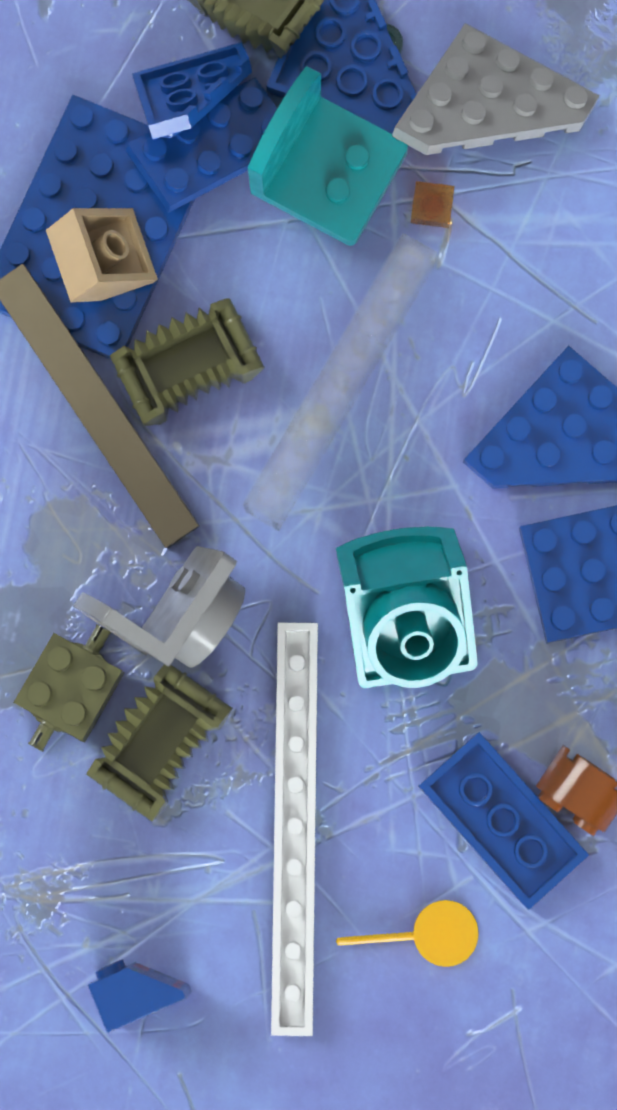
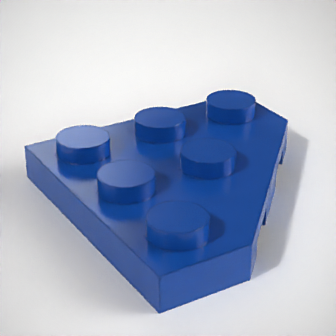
(187, 89)

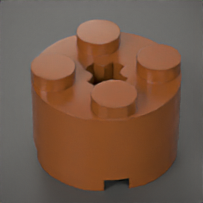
(580, 789)

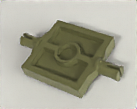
(69, 687)

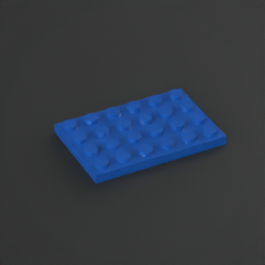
(90, 170)

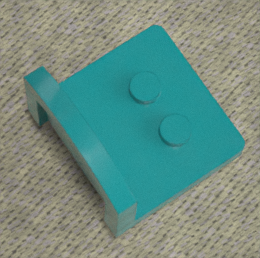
(323, 162)
(408, 606)

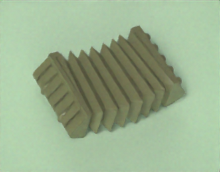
(263, 22)
(186, 360)
(157, 739)

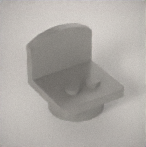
(189, 615)

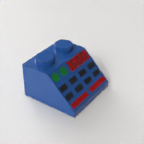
(133, 992)

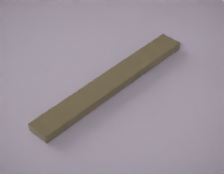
(96, 407)

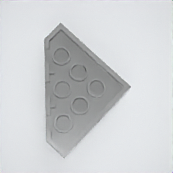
(490, 94)

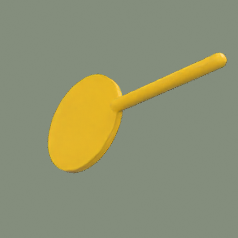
(442, 934)

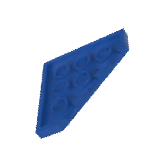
(355, 60)
(555, 432)

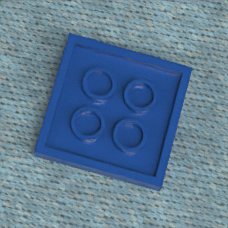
(574, 572)

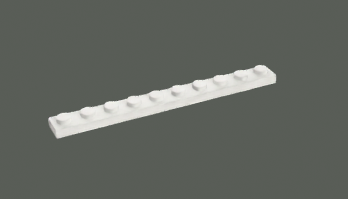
(294, 830)

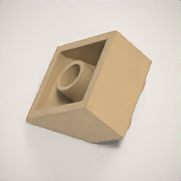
(100, 253)

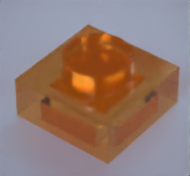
(432, 204)

